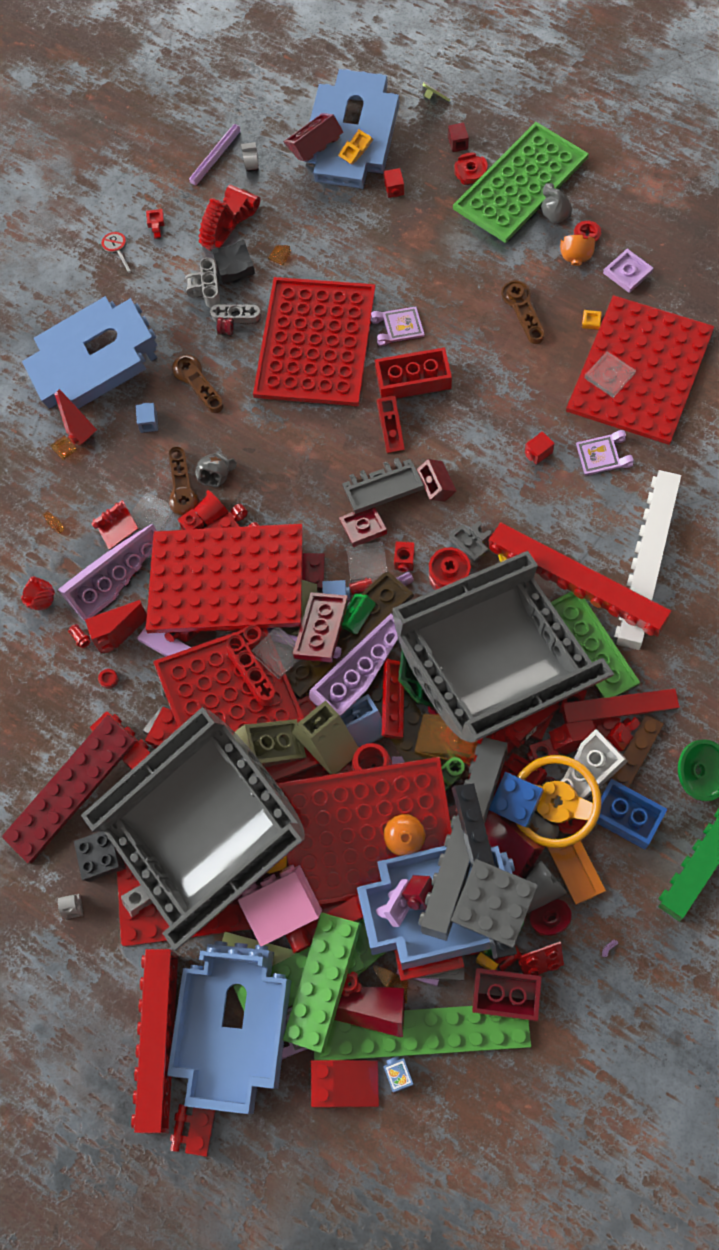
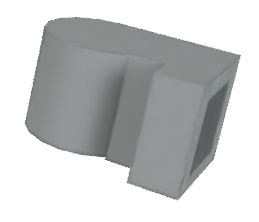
(250, 156)
(135, 900)
(70, 906)

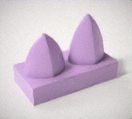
(396, 907)

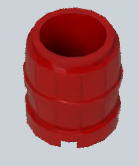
(370, 755)

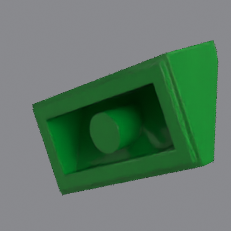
(357, 613)

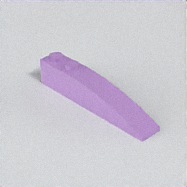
(106, 576)
(356, 670)

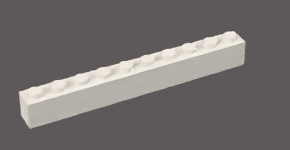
(650, 549)

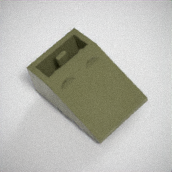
(326, 738)

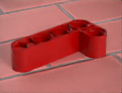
(253, 667)
(302, 937)

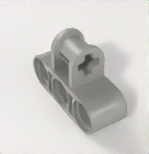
(204, 283)

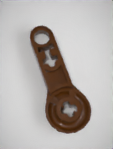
(523, 308)
(196, 380)
(181, 485)

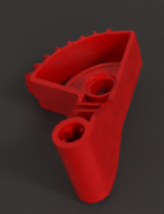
(222, 217)

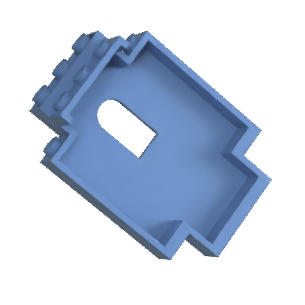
(376, 120)
(83, 377)
(412, 945)
(222, 1061)

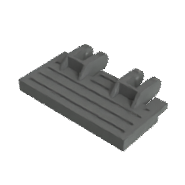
(382, 486)

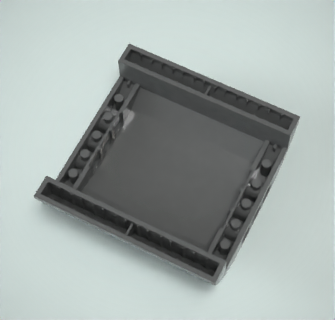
(493, 649)
(197, 823)

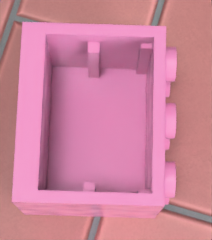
(279, 904)

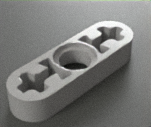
(237, 319)

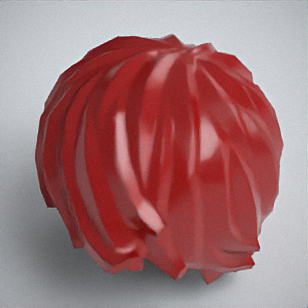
(38, 594)

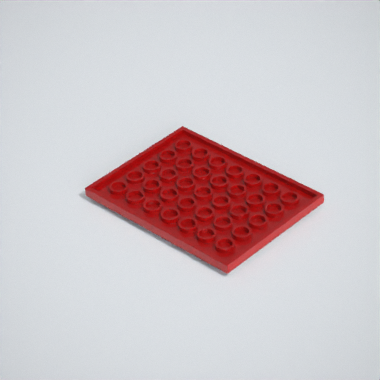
(315, 341)
(666, 360)
(226, 578)
(210, 680)
(347, 821)

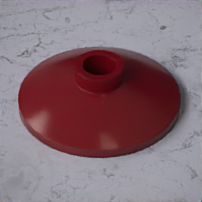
(555, 910)

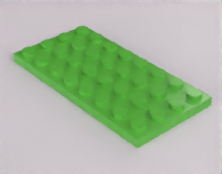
(515, 183)

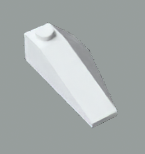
(601, 760)

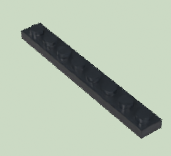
(477, 842)

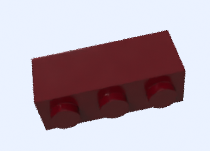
(314, 136)
(506, 994)

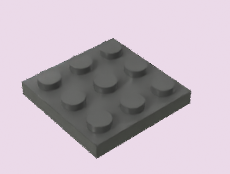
(494, 903)

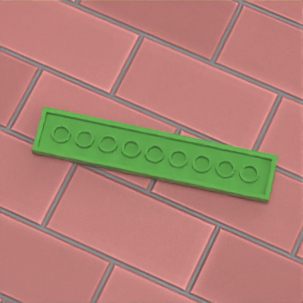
(428, 1033)

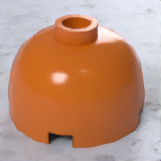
(576, 249)
(404, 835)

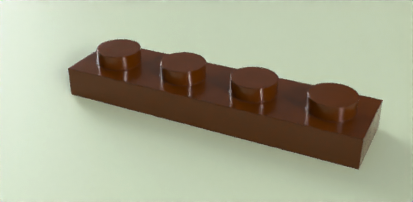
(638, 750)

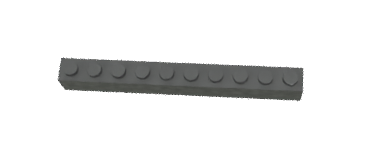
(455, 862)

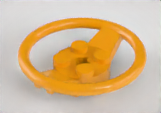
(572, 806)

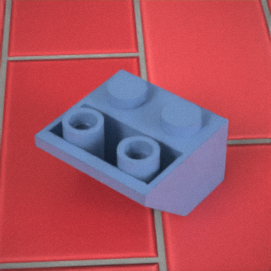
(363, 721)

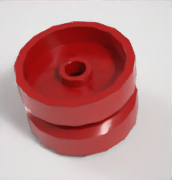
(448, 566)

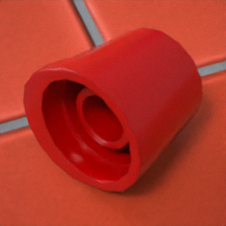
(210, 509)

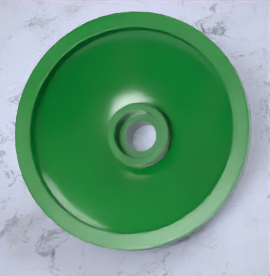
(700, 770)

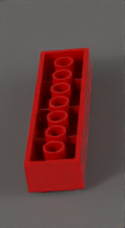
(155, 1044)

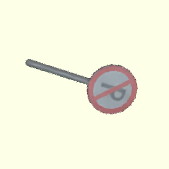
(114, 243)

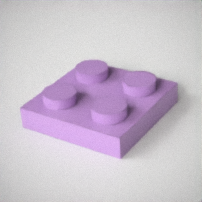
(628, 270)

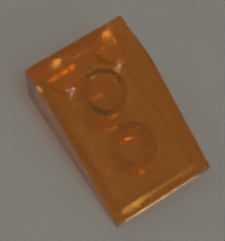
(440, 741)

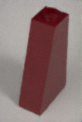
(514, 842)
(374, 1009)

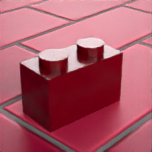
(436, 480)

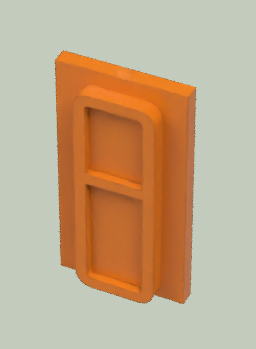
(577, 872)

